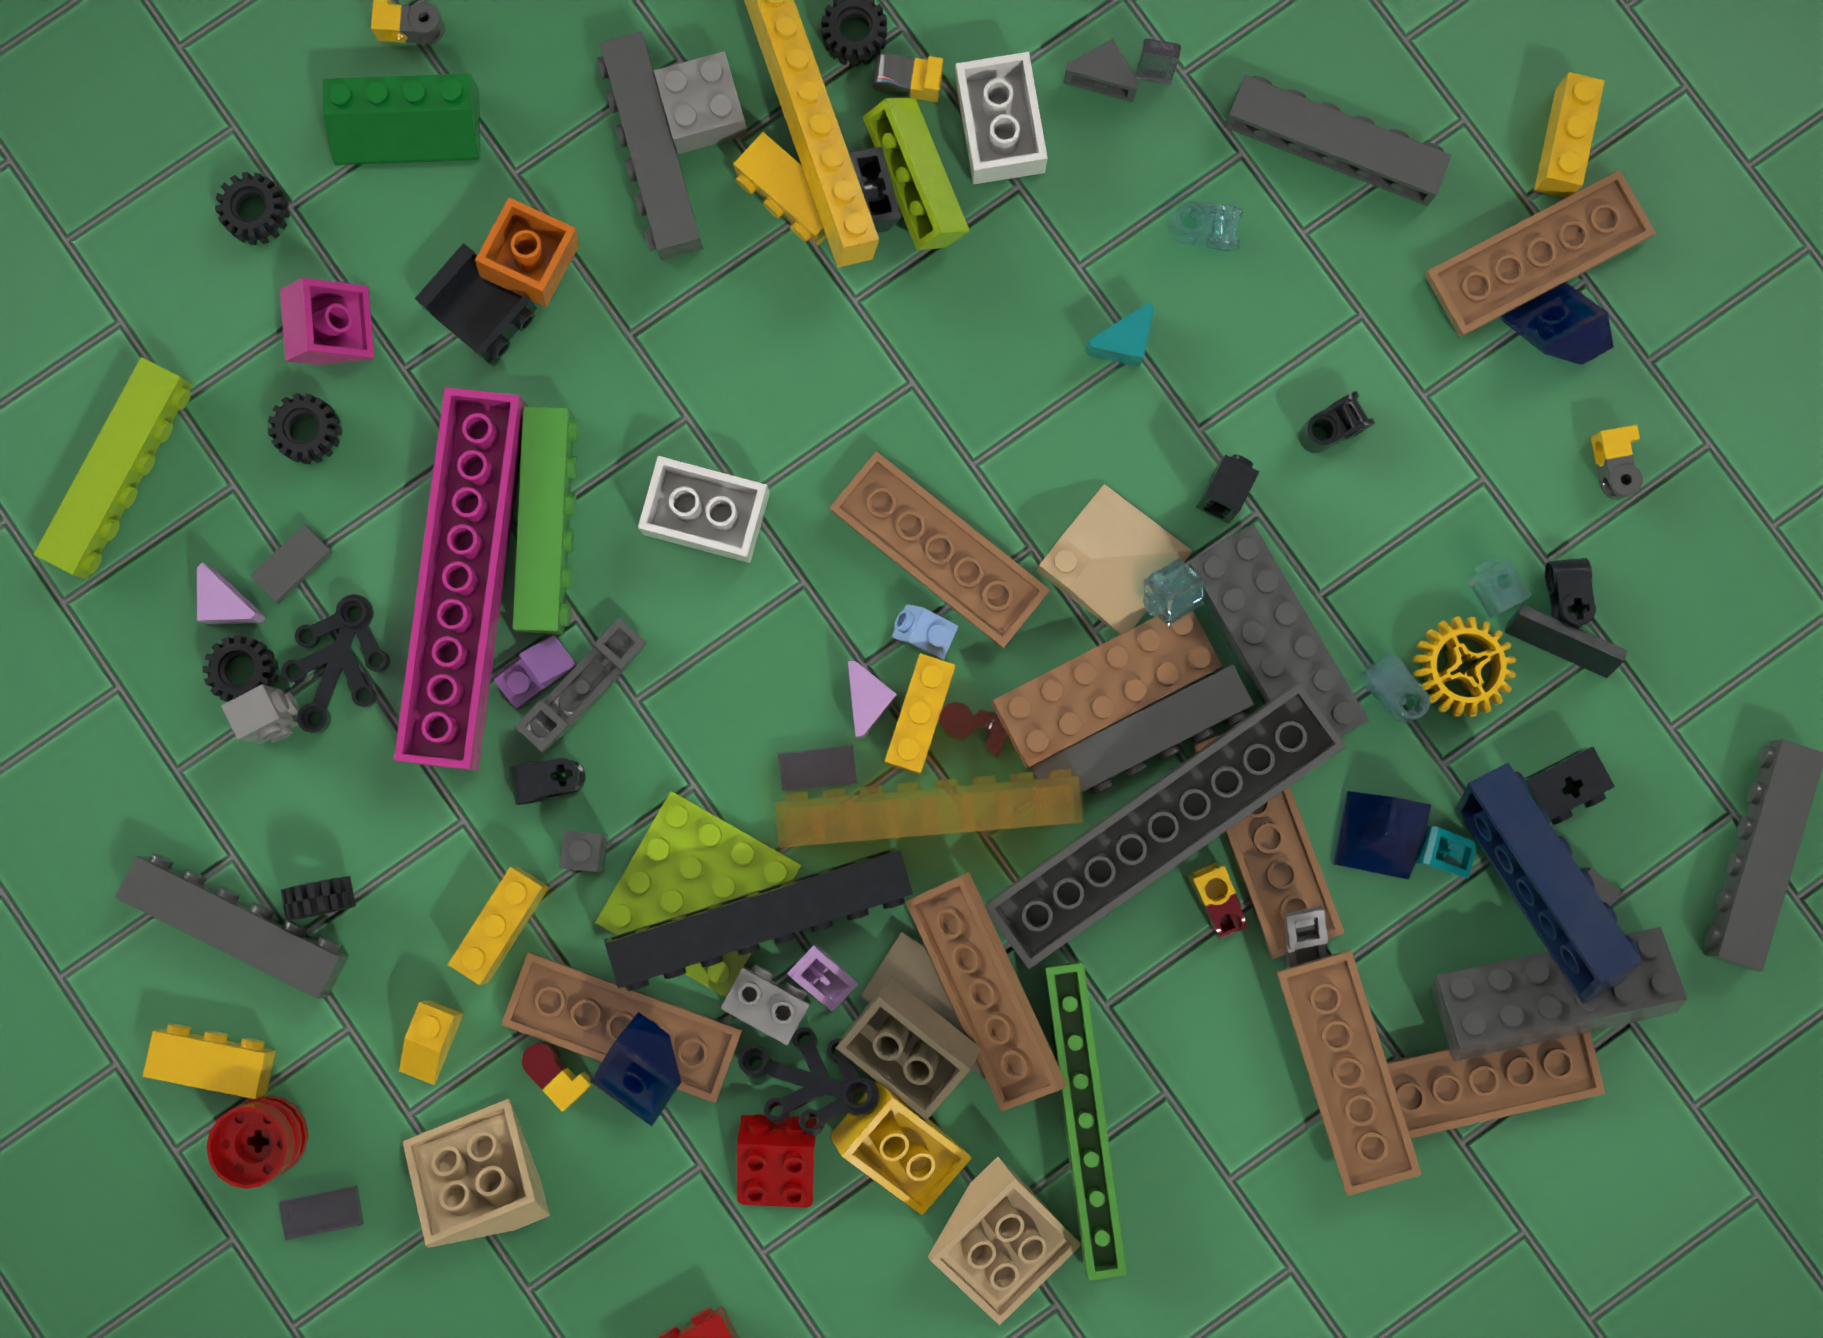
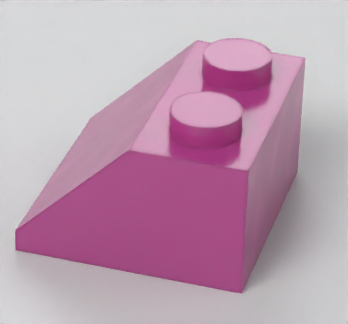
(326, 322)

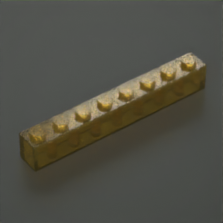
(930, 810)

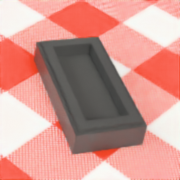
(291, 563)

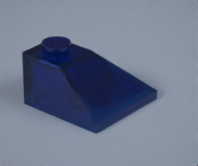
(1563, 325)
(1381, 834)
(640, 1069)

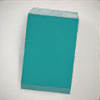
(1124, 340)
(1447, 852)

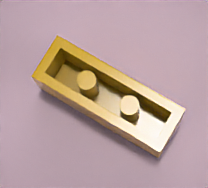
(1569, 135)
(783, 186)
(920, 714)
(498, 925)
(209, 1061)

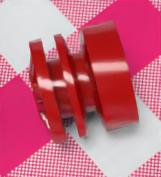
(244, 1157)

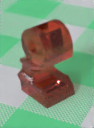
(959, 724)

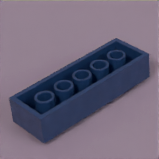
(1547, 883)

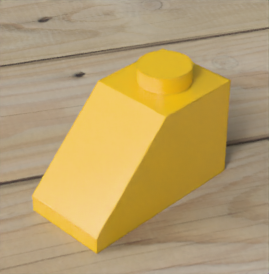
(429, 1040)

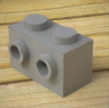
(262, 715)
(766, 1004)

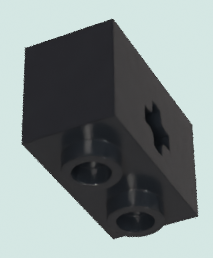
(876, 187)
(1228, 487)
(1586, 776)

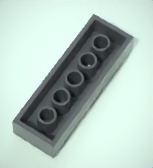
(1271, 628)
(1533, 1002)

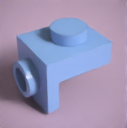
(924, 630)

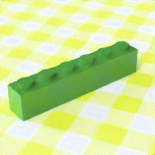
(544, 521)

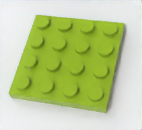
(688, 865)

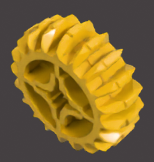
(1472, 678)

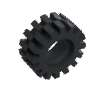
(850, 50)
(241, 190)
(289, 413)
(229, 650)
(318, 898)

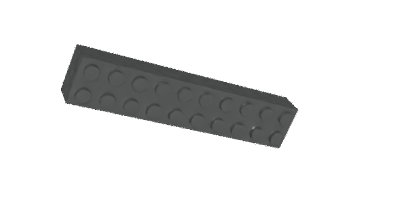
(1164, 824)

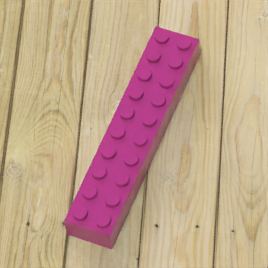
(461, 580)

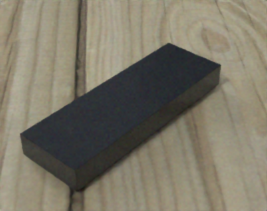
(1565, 641)

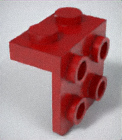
(775, 1162)

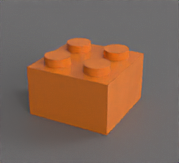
(527, 252)

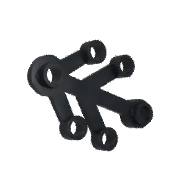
(337, 657)
(814, 1083)

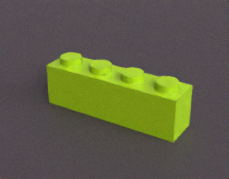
(916, 173)

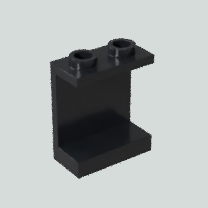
(475, 308)

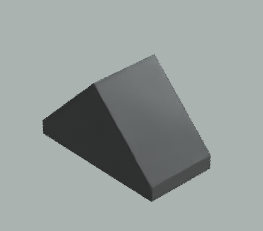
(1103, 72)

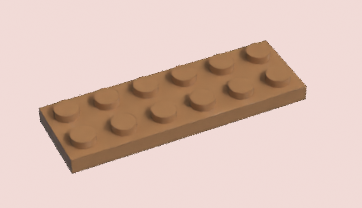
(1539, 253)
(939, 550)
(1104, 686)
(1279, 867)
(986, 992)
(591, 1012)
(1348, 1073)
(1453, 1094)

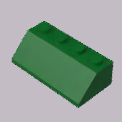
(402, 119)

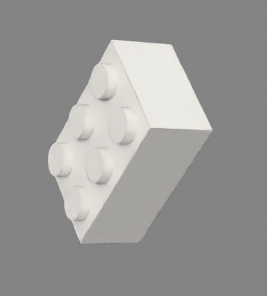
(1001, 118)
(704, 509)

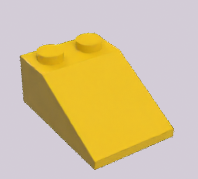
(900, 1150)

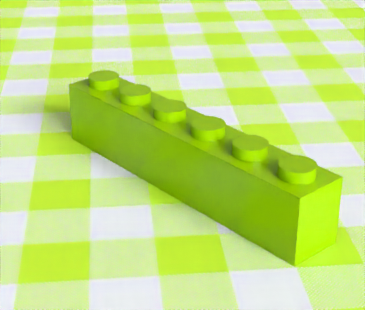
(114, 469)

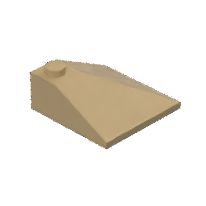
(1108, 557)
(474, 1177)
(1001, 1242)

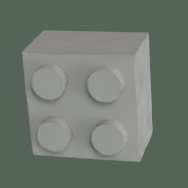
(701, 102)

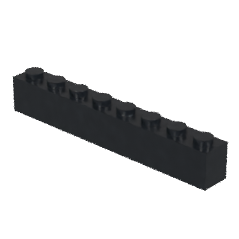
(758, 917)

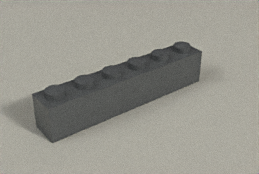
(1338, 140)
(650, 146)
(1153, 731)
(1764, 854)
(232, 926)

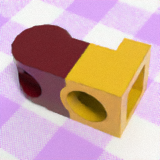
(1218, 899)
(553, 1076)

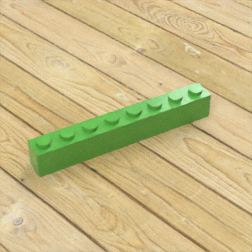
(1085, 1121)

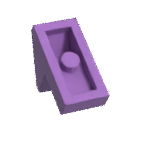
(535, 671)

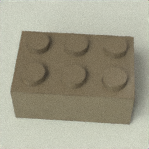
(909, 1048)

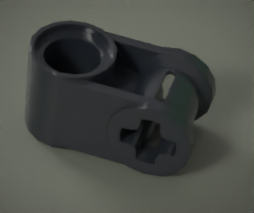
(1340, 421)
(1570, 586)
(540, 780)

